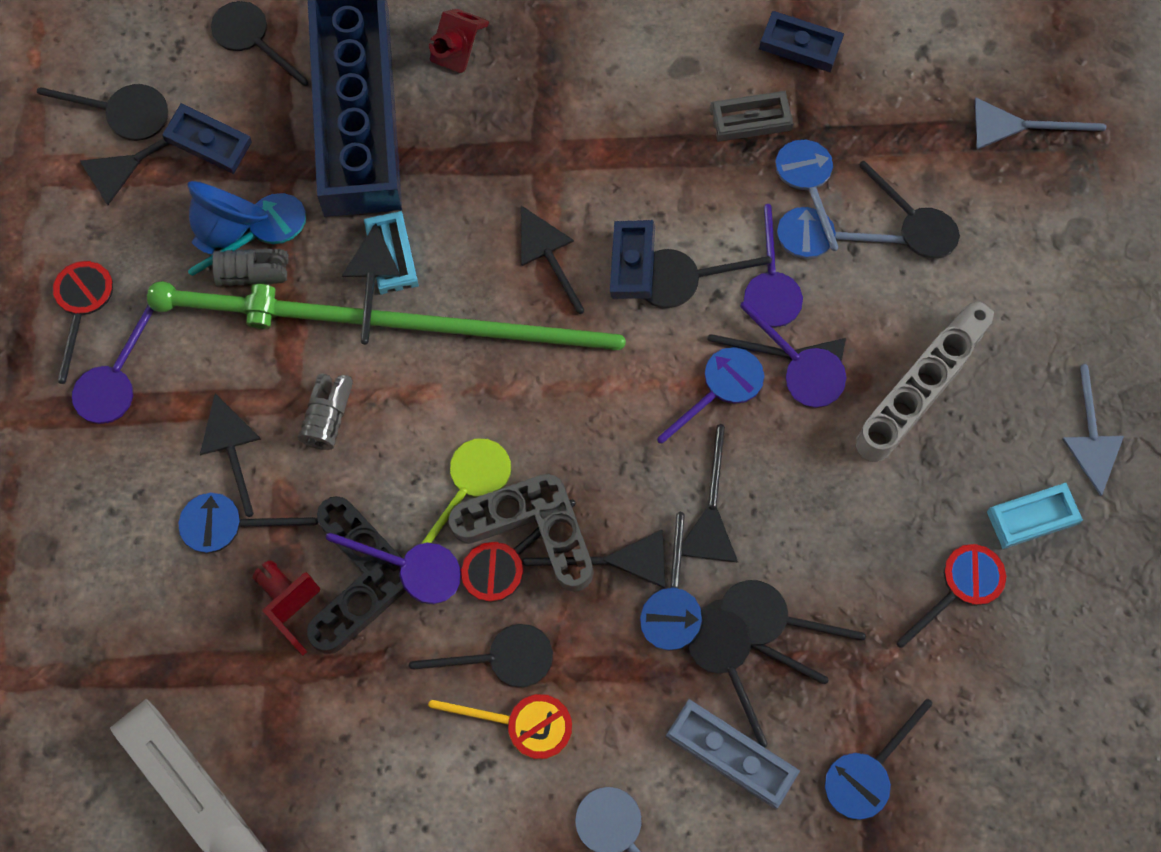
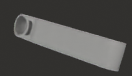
(961, 334)
(183, 782)

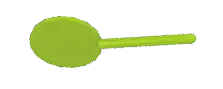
(476, 470)

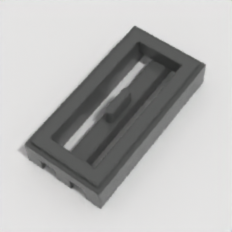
(754, 121)

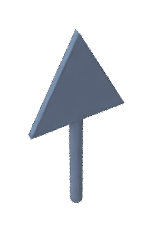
(1093, 453)

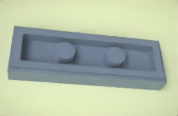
(732, 754)

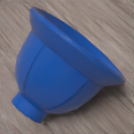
(219, 216)

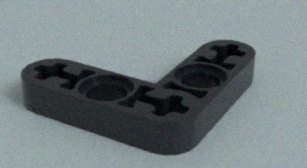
(371, 570)

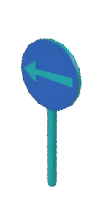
(283, 223)

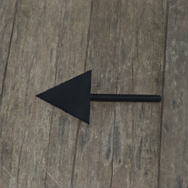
(540, 240)
(371, 261)
(226, 431)

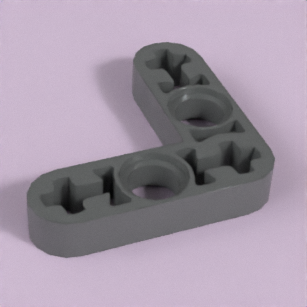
(544, 513)

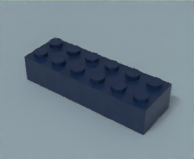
(353, 107)

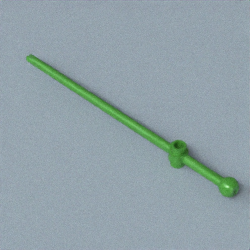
(262, 307)

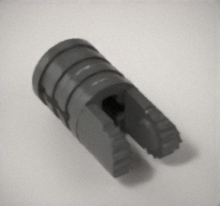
(250, 267)
(325, 411)

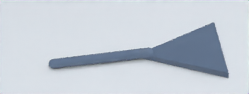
(996, 124)

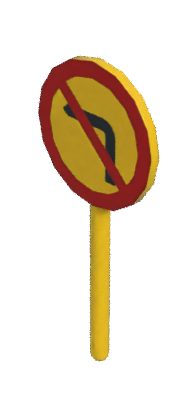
(536, 726)

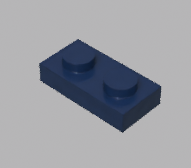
(801, 41)
(207, 138)
(632, 259)

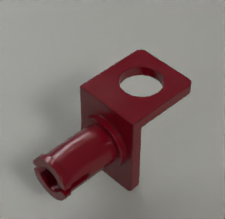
(455, 39)
(286, 597)

